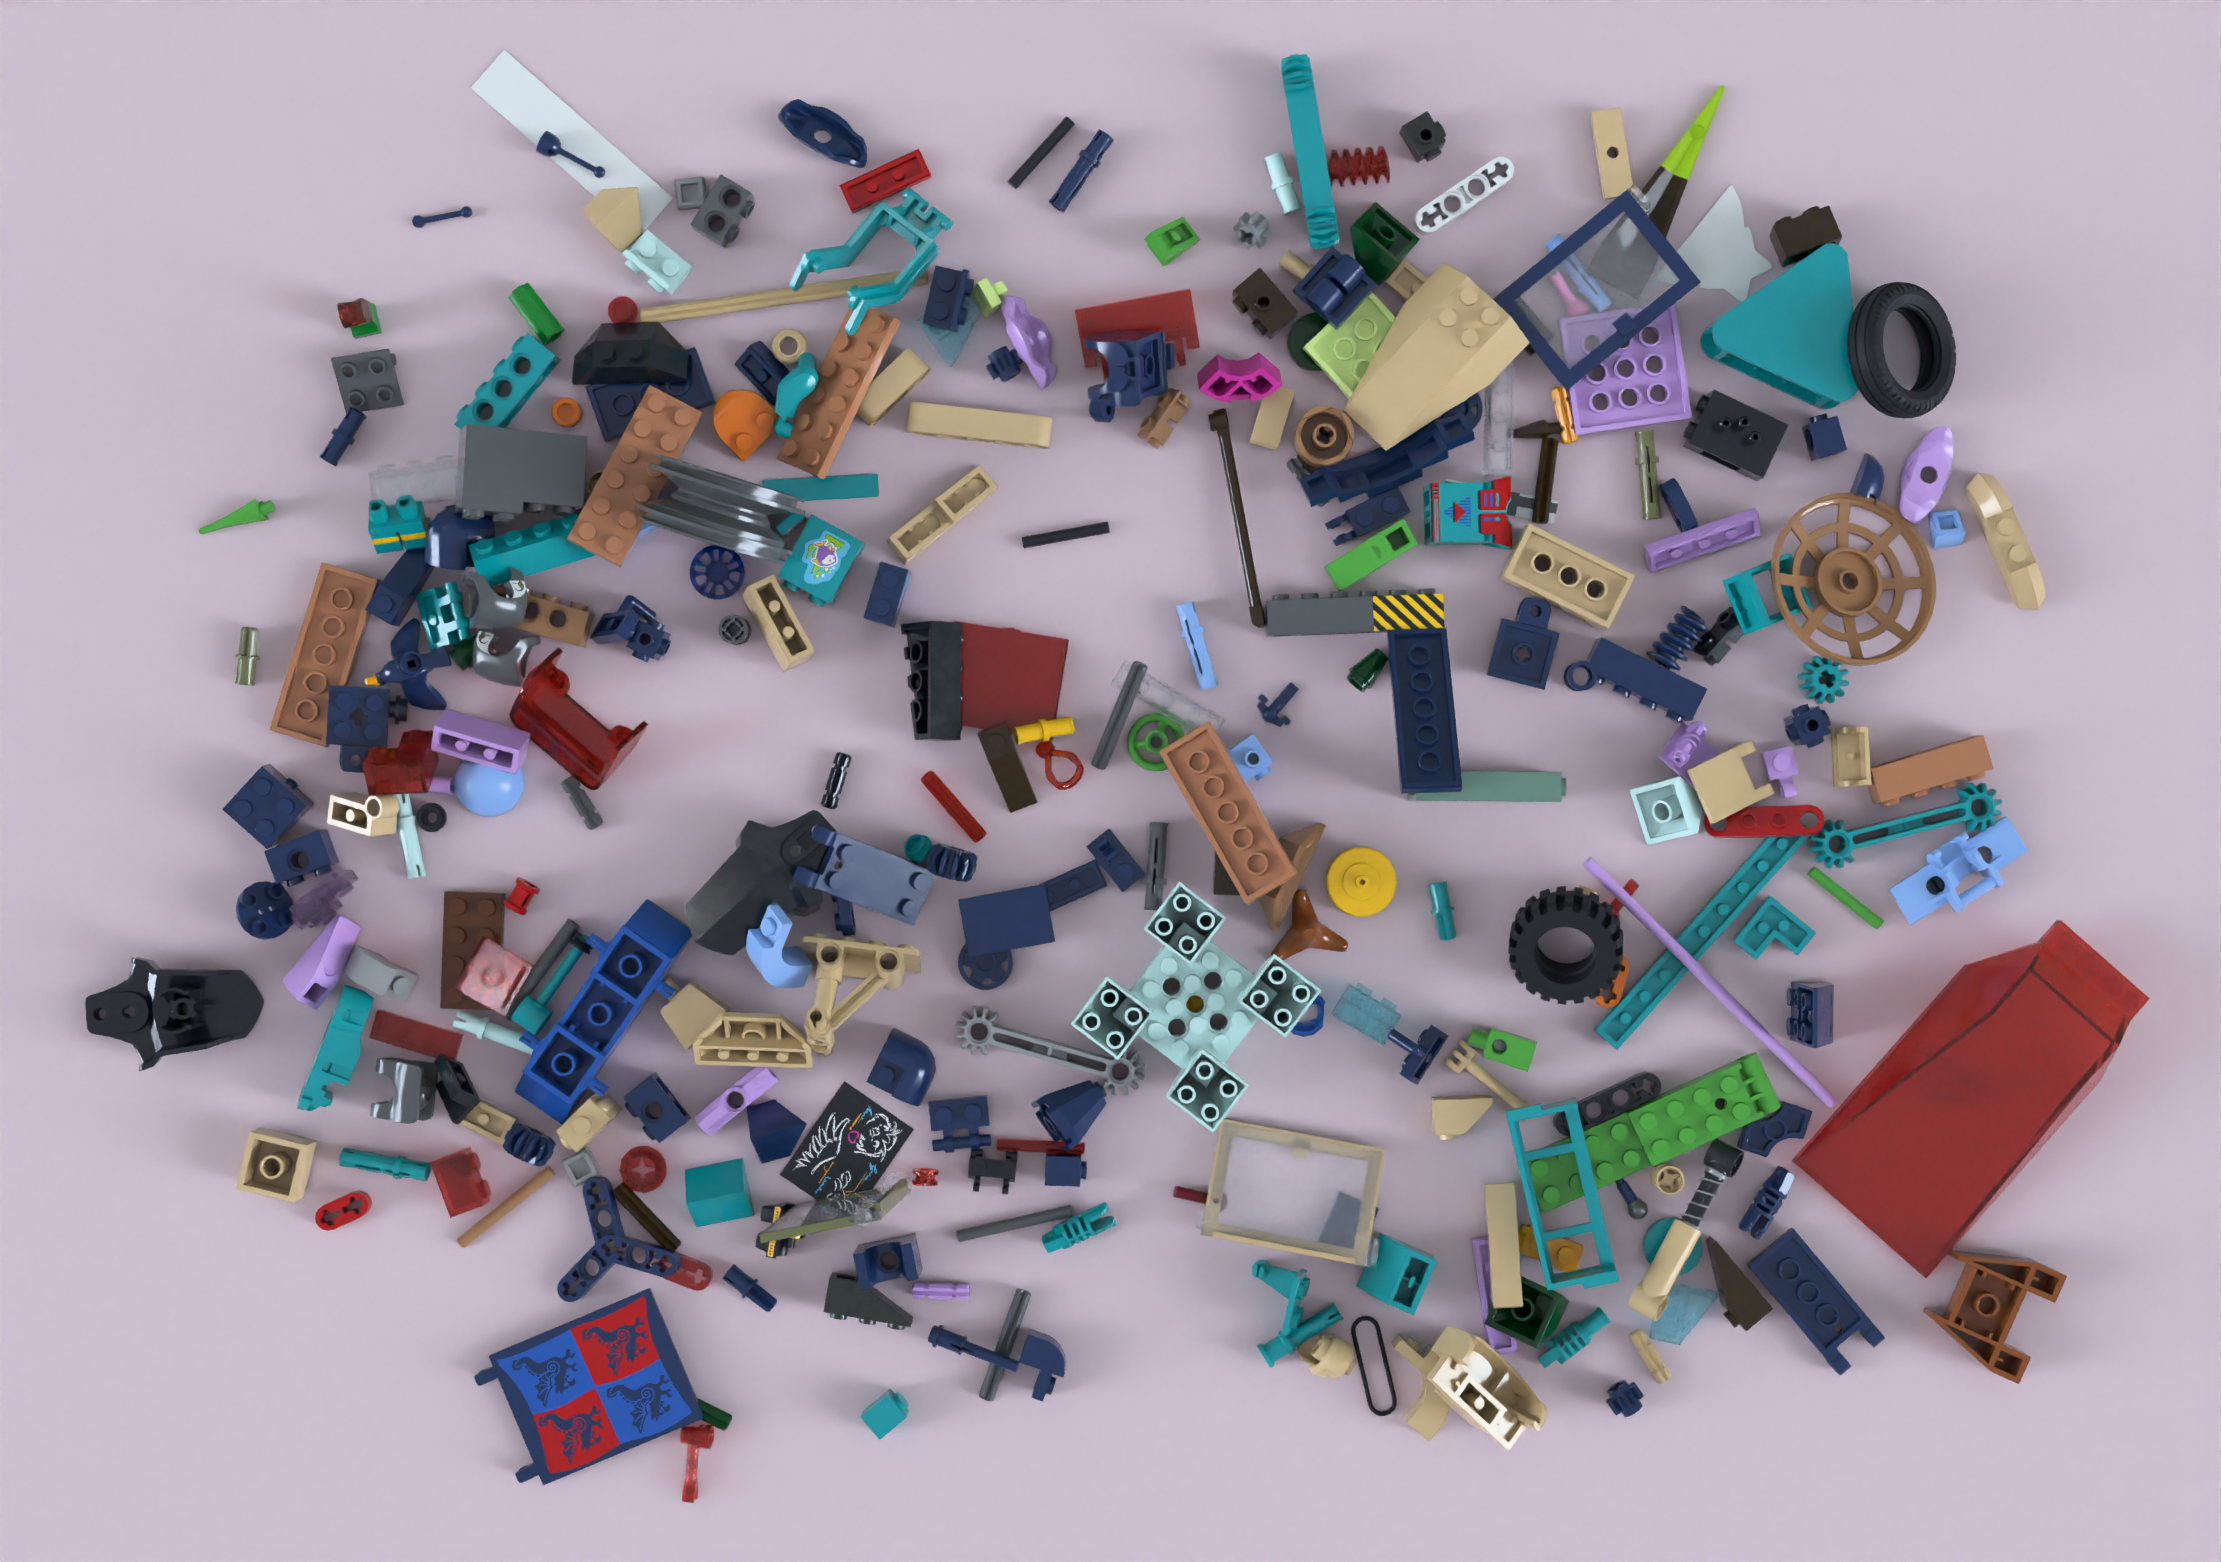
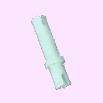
(409, 838)
(486, 1029)

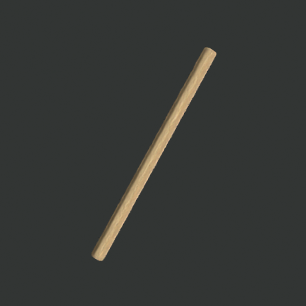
(765, 299)

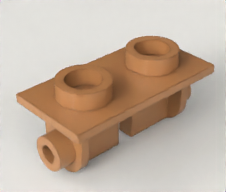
(1155, 426)

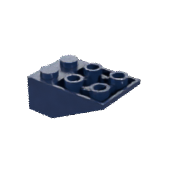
(1811, 1013)

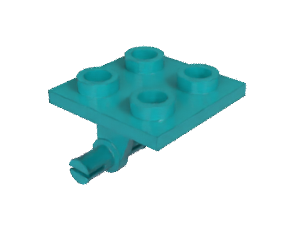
(1288, 1283)

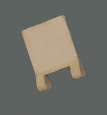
(1725, 783)

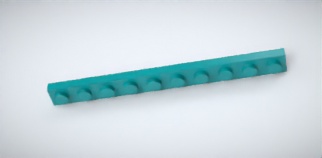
(1697, 937)

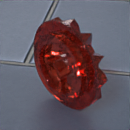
(652, 1159)

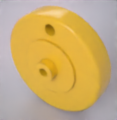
(1361, 881)

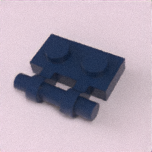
(958, 1114)

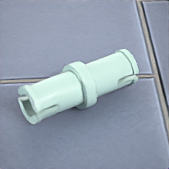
(1282, 183)

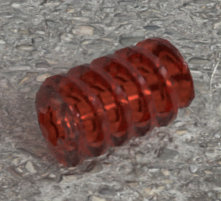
(1358, 166)

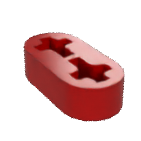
(346, 1216)

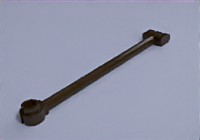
(1219, 422)

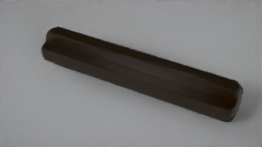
(1545, 480)
(645, 1217)

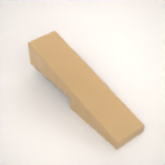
(941, 514)
(1503, 1245)

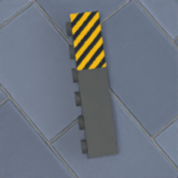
(1353, 614)

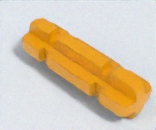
(1564, 414)

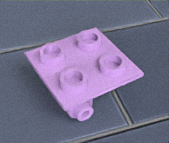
(1687, 749)

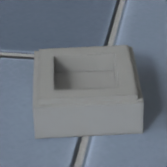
(690, 193)
(581, 1167)

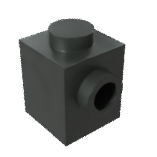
(1423, 137)

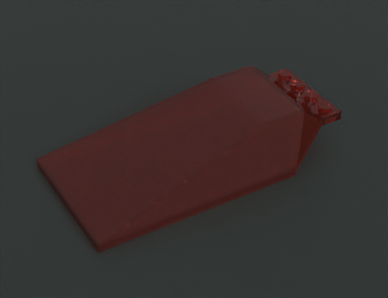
(1972, 1093)

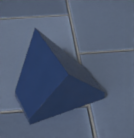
(773, 1130)

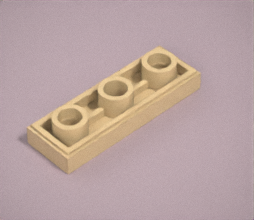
(1610, 136)

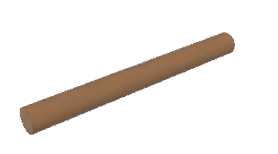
(506, 1206)

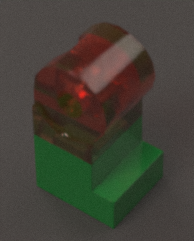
(359, 317)

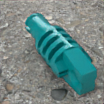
(1573, 1338)

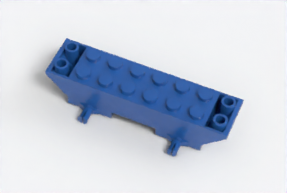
(602, 1011)

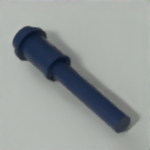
(959, 1344)

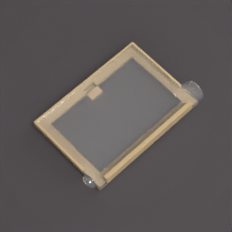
(1294, 1193)

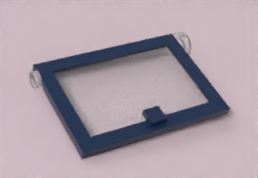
(1597, 288)

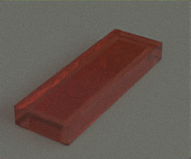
(415, 1035)

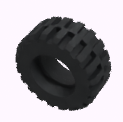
(1558, 979)

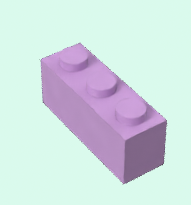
(480, 741)

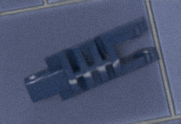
(1767, 1203)

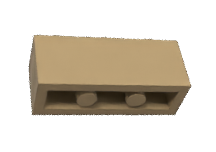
(778, 623)

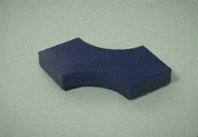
(1764, 1134)

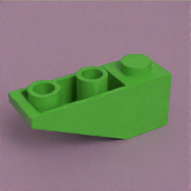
(1371, 555)

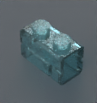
(1366, 1013)

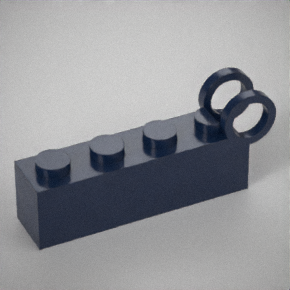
(1640, 678)

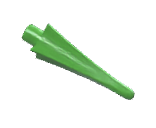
(249, 513)

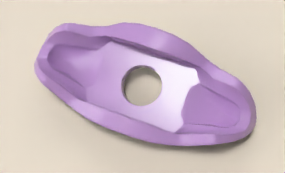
(1029, 339)
(1921, 497)

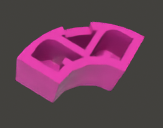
(1239, 379)

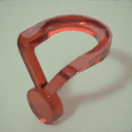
(1045, 751)

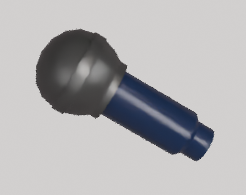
(1636, 1208)

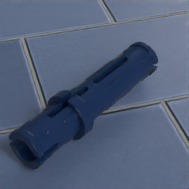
(1088, 160)

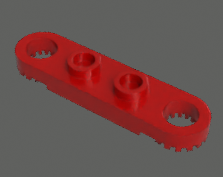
(1768, 822)

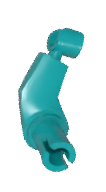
(792, 389)

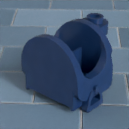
(1136, 369)

